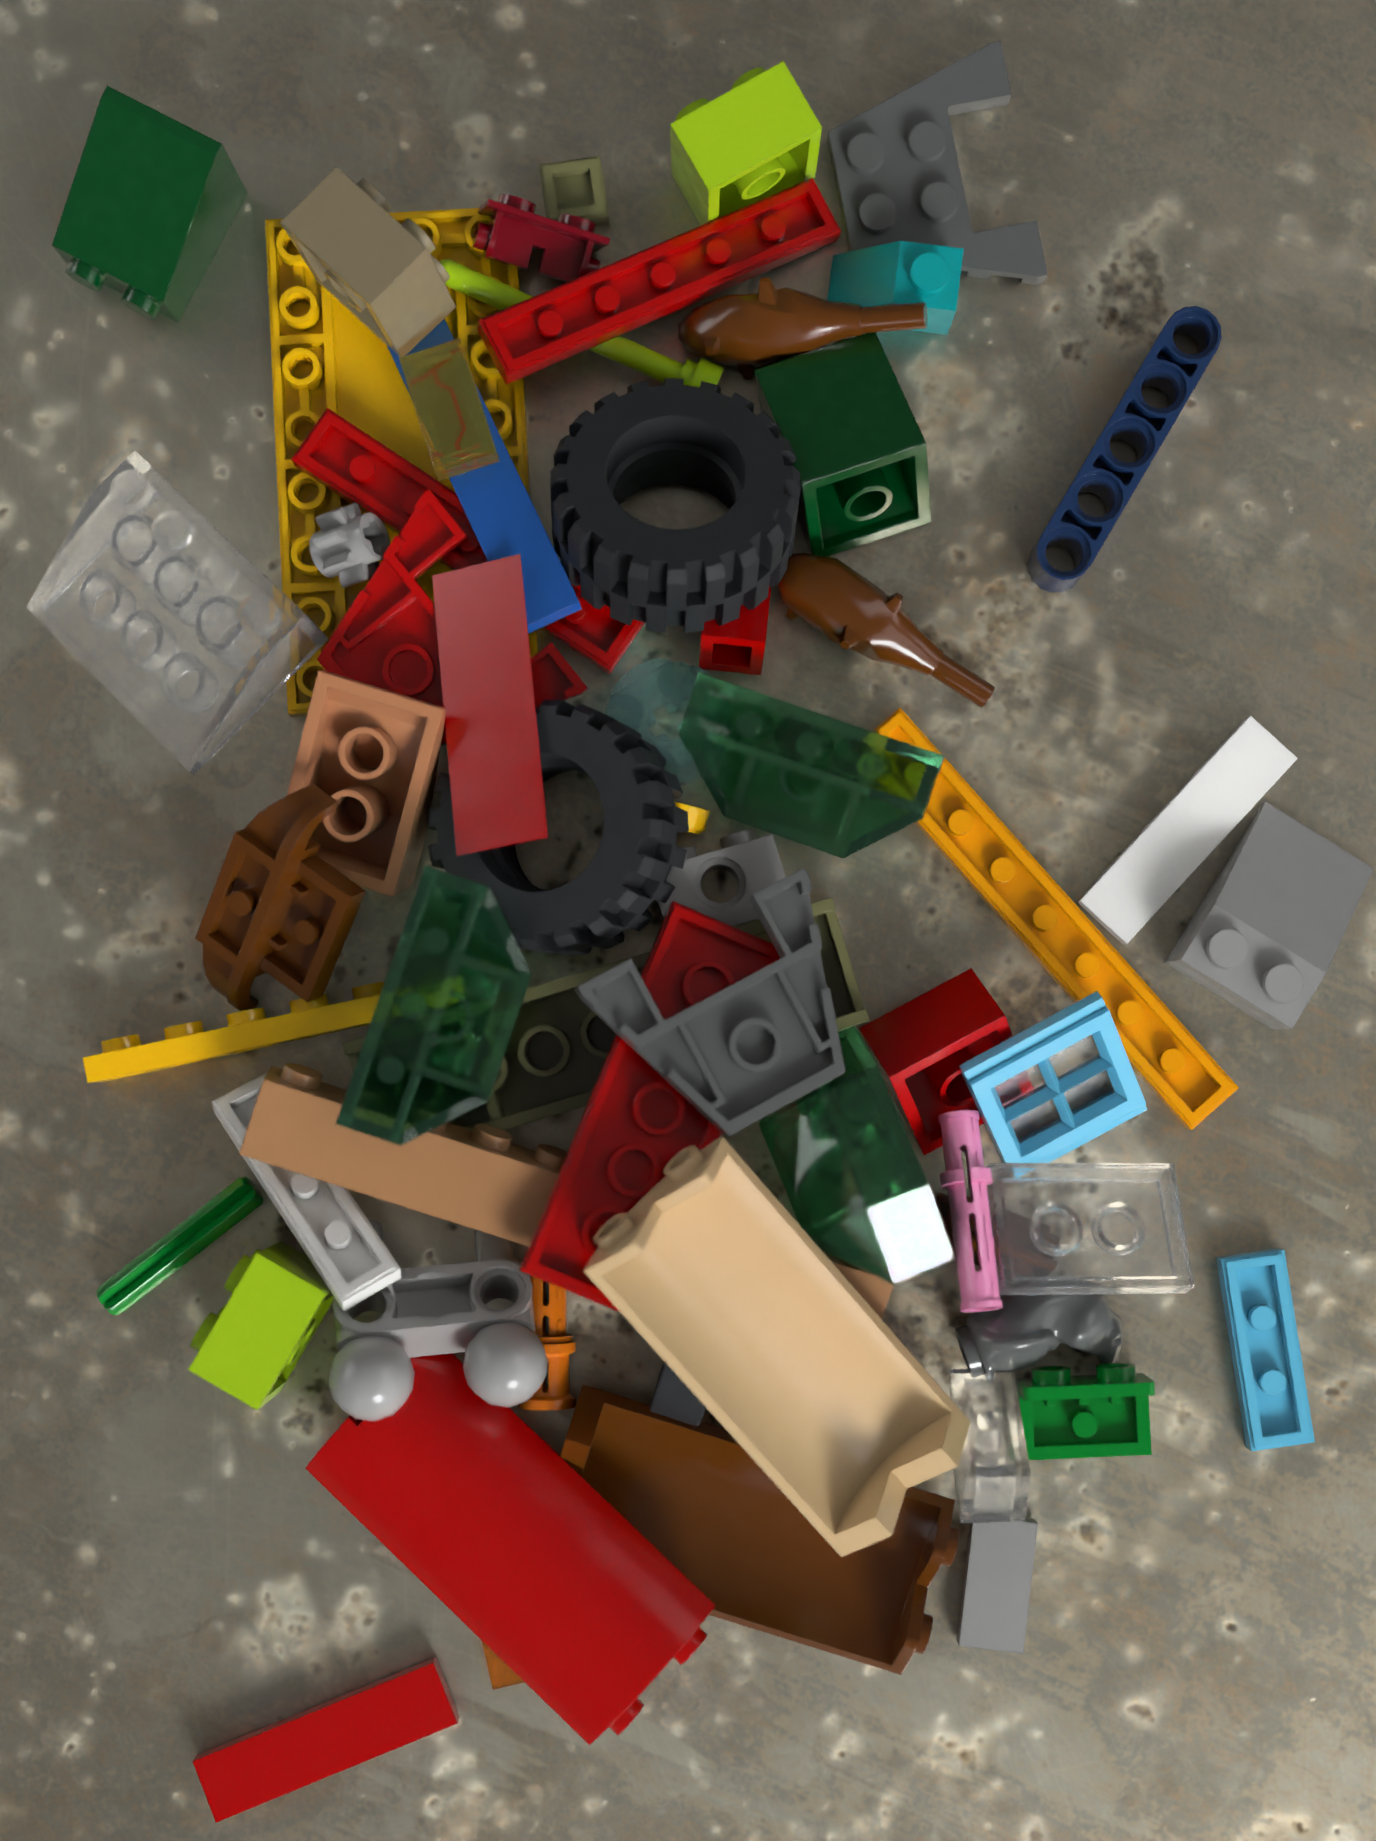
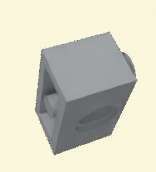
(750, 860)

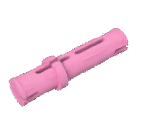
(962, 1134)

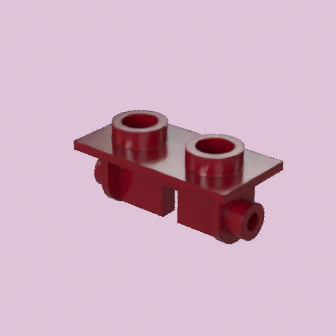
(517, 229)

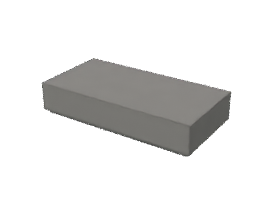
(997, 1585)

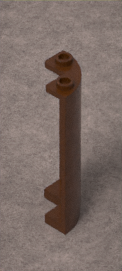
(750, 1545)

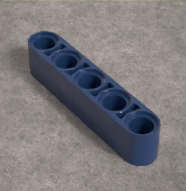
(1143, 428)

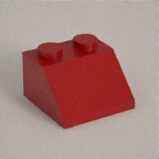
(926, 1042)

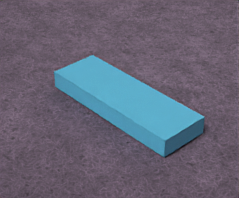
(1265, 1349)

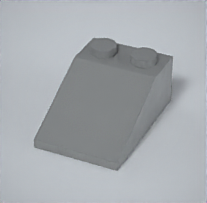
(1272, 919)

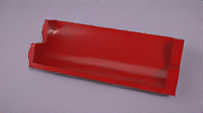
(517, 1547)

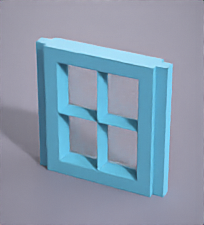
(1055, 1084)

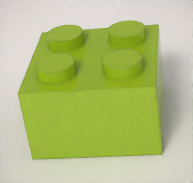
(744, 143)
(263, 1326)

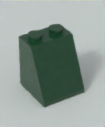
(146, 207)
(851, 442)

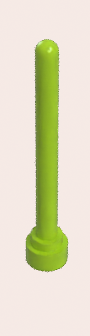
(617, 349)

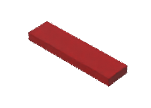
(326, 1739)

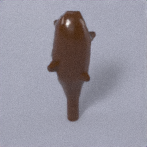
(782, 324)
(869, 622)

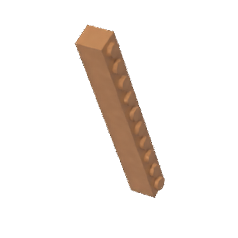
(445, 1173)

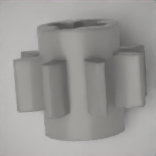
(349, 544)

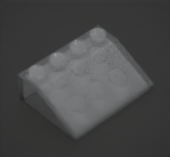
(170, 614)

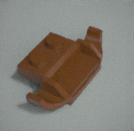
(278, 905)

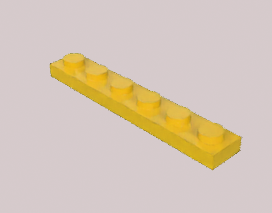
(245, 1032)

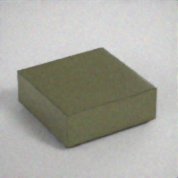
(575, 189)

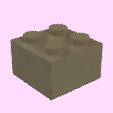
(371, 260)

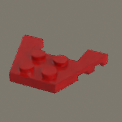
(392, 627)

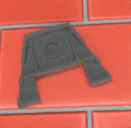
(904, 179)
(750, 1042)

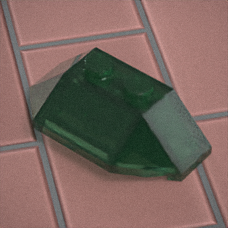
(804, 768)
(438, 1014)
(857, 1173)

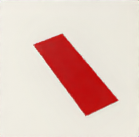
(489, 706)

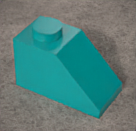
(901, 275)

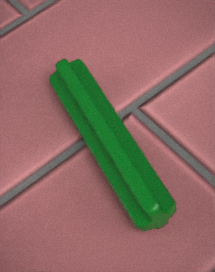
(179, 1246)

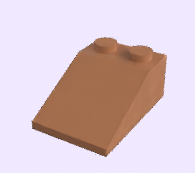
(381, 765)

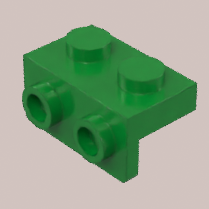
(1086, 1413)

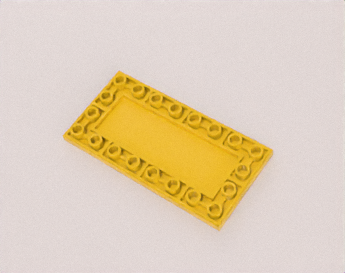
(336, 363)

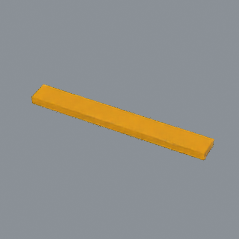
(1065, 939)

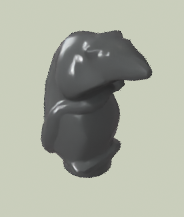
(1036, 1324)

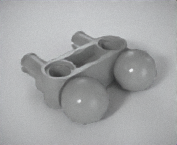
(438, 1314)

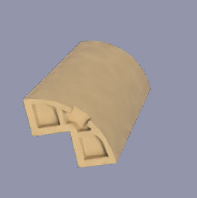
(778, 1345)

